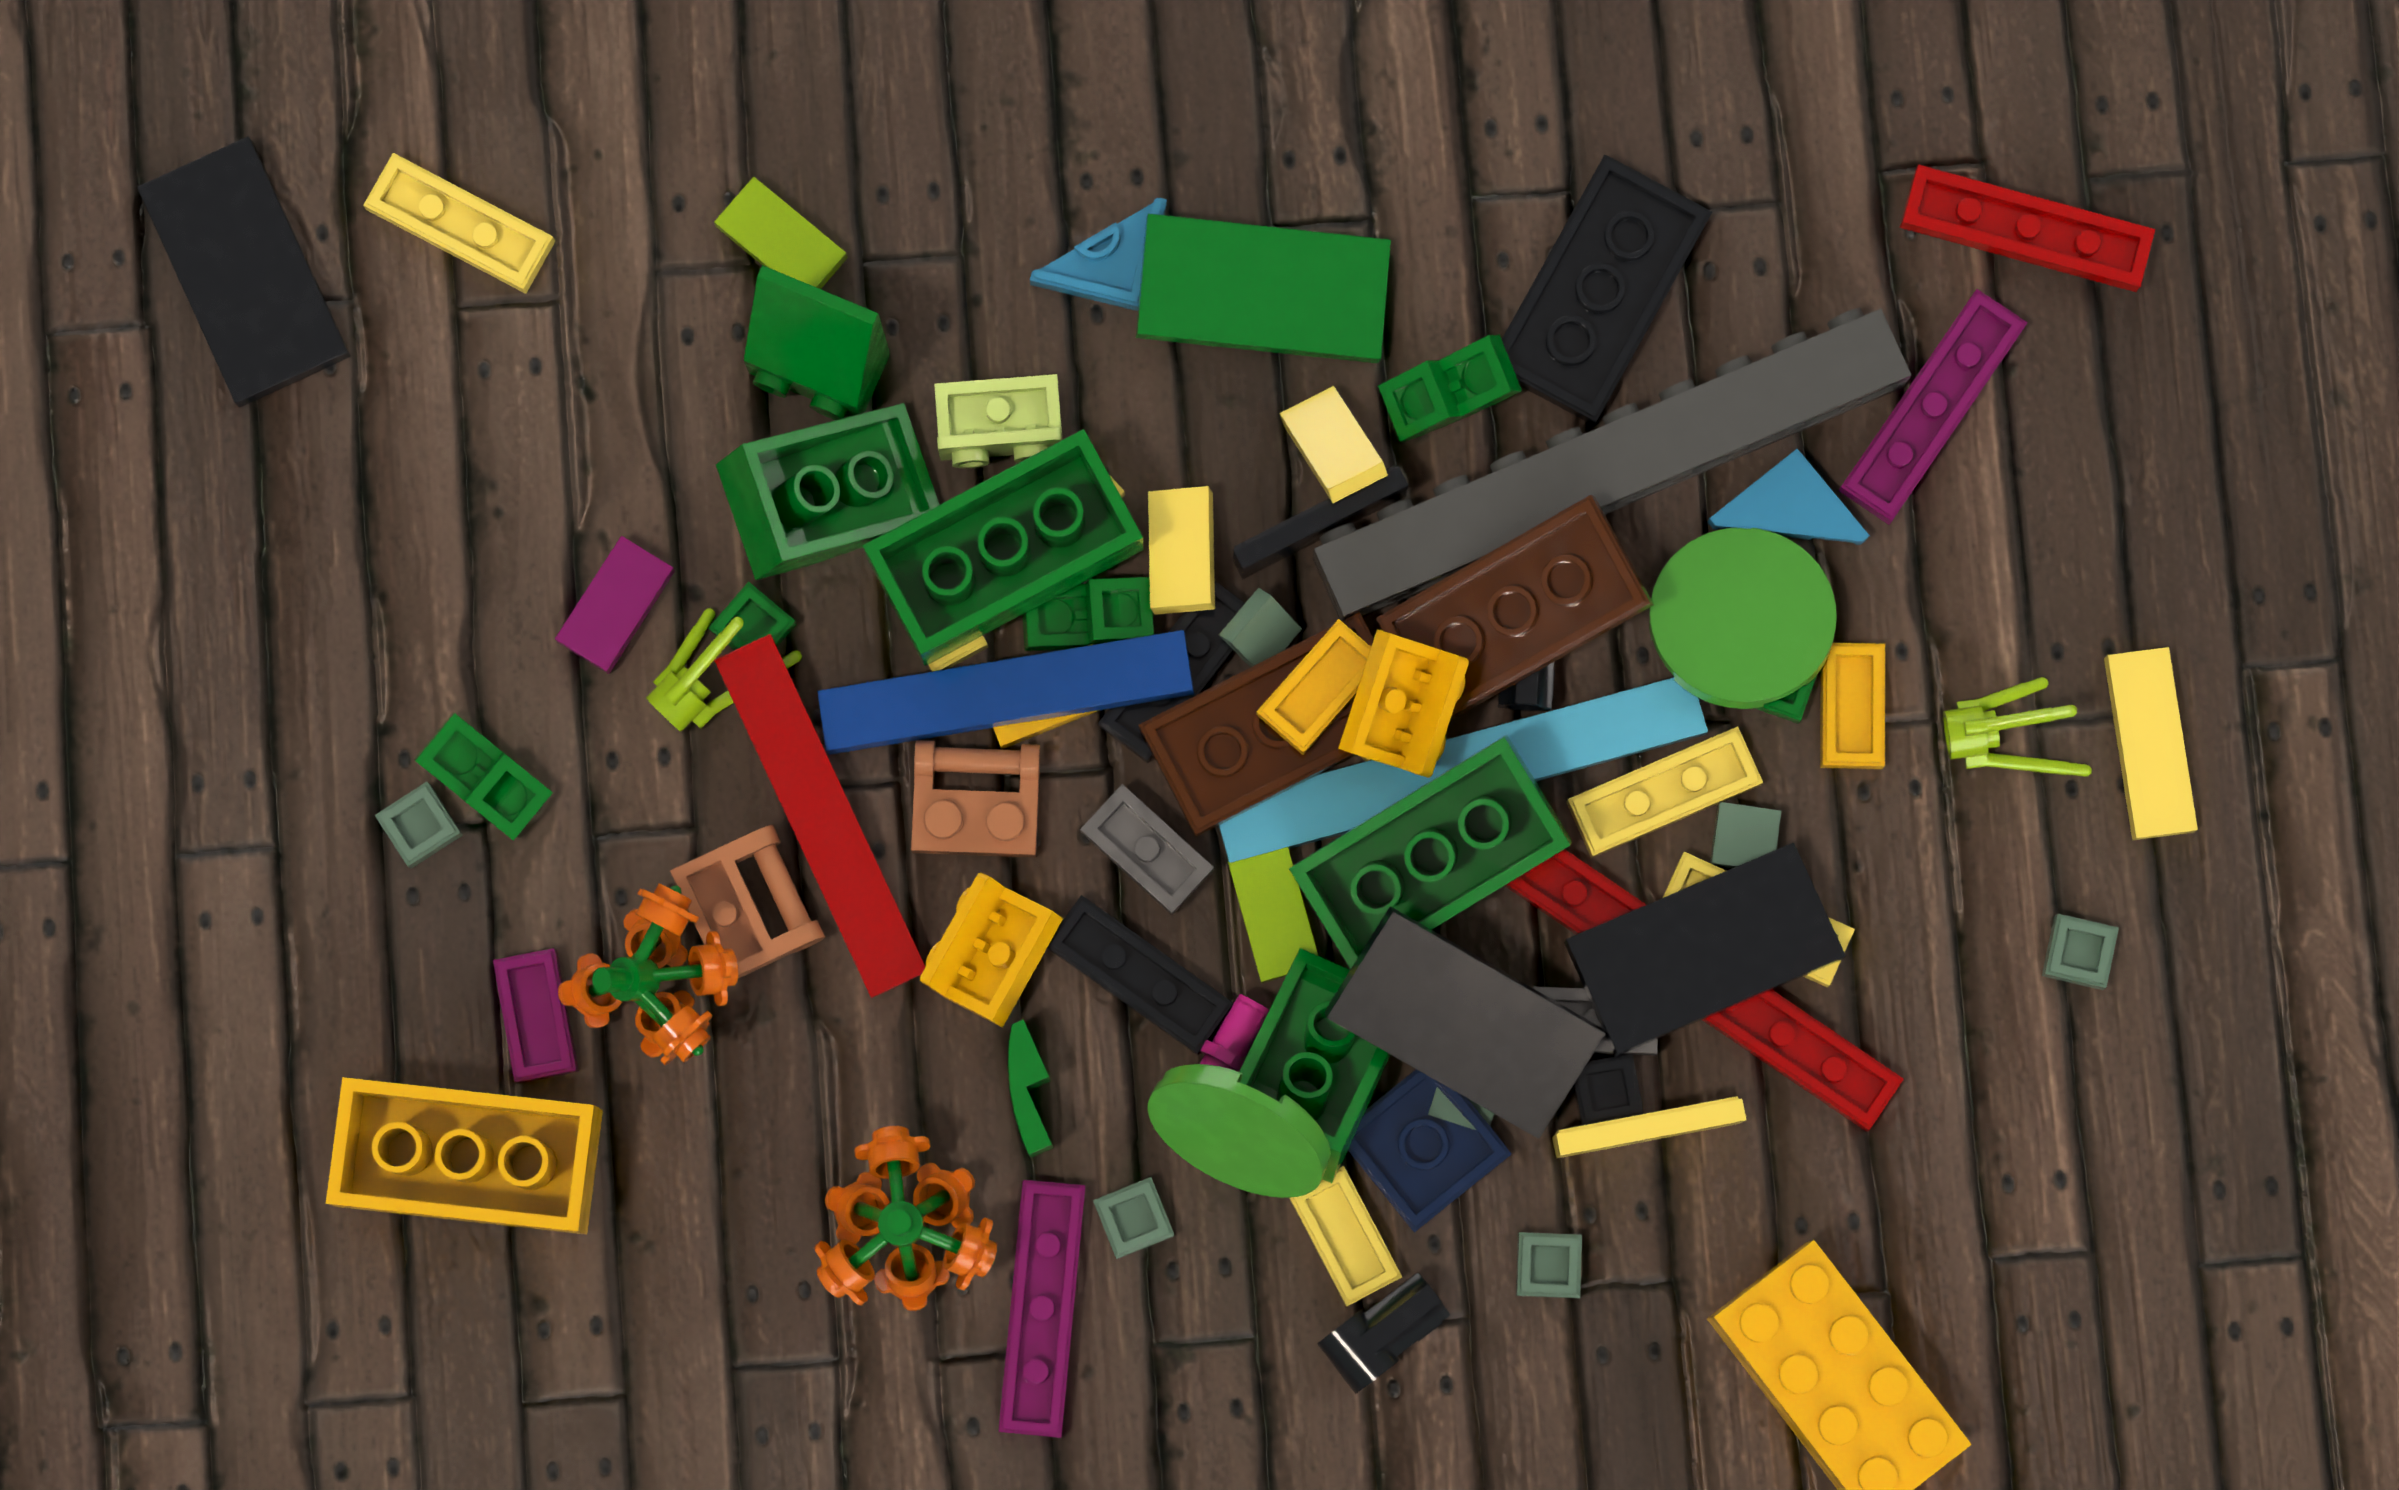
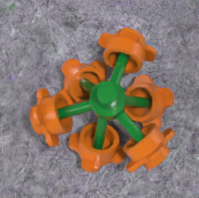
(652, 942)
(866, 1210)

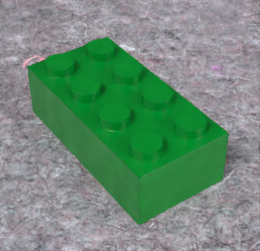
(1004, 547)
(1434, 849)

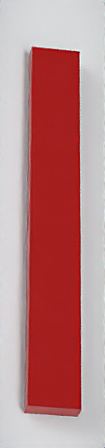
(1762, 1025)

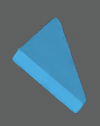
(1105, 264)
(1793, 504)

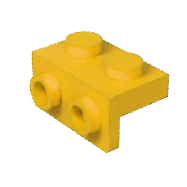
(1404, 704)
(990, 949)

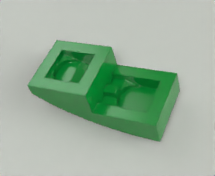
(1449, 388)
(1090, 615)
(483, 776)
(1024, 1074)

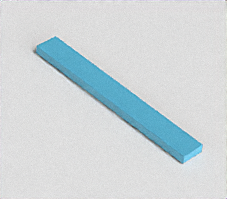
(1546, 742)

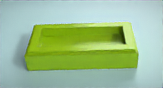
(779, 236)
(1272, 912)

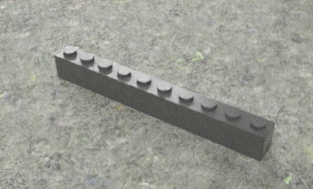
(1615, 463)

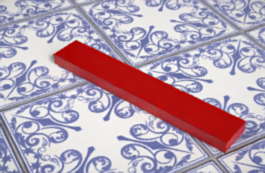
(820, 816)

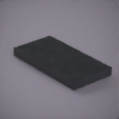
(243, 272)
(1601, 288)
(1704, 949)
(1464, 1022)

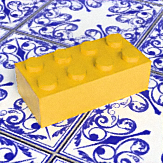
(464, 1155)
(1837, 1377)

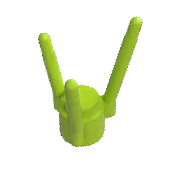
(678, 689)
(1973, 730)

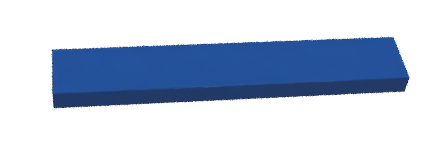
(1005, 692)

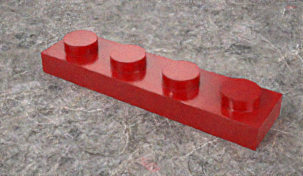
(2027, 228)

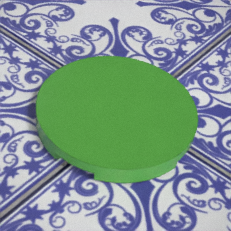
(1742, 617)
(1239, 1131)

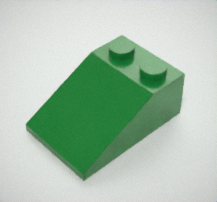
(814, 345)
(825, 489)
(1313, 1057)

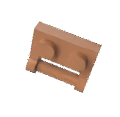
(975, 820)
(727, 906)

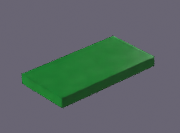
(1263, 288)

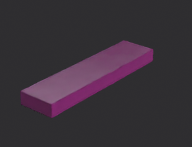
(1932, 406)
(1042, 1308)

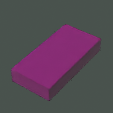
(615, 604)
(534, 1016)

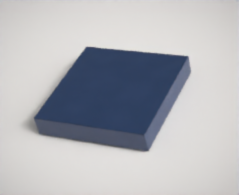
(1420, 1158)

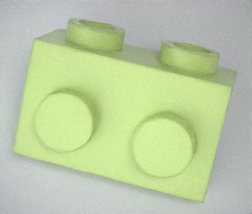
(997, 418)

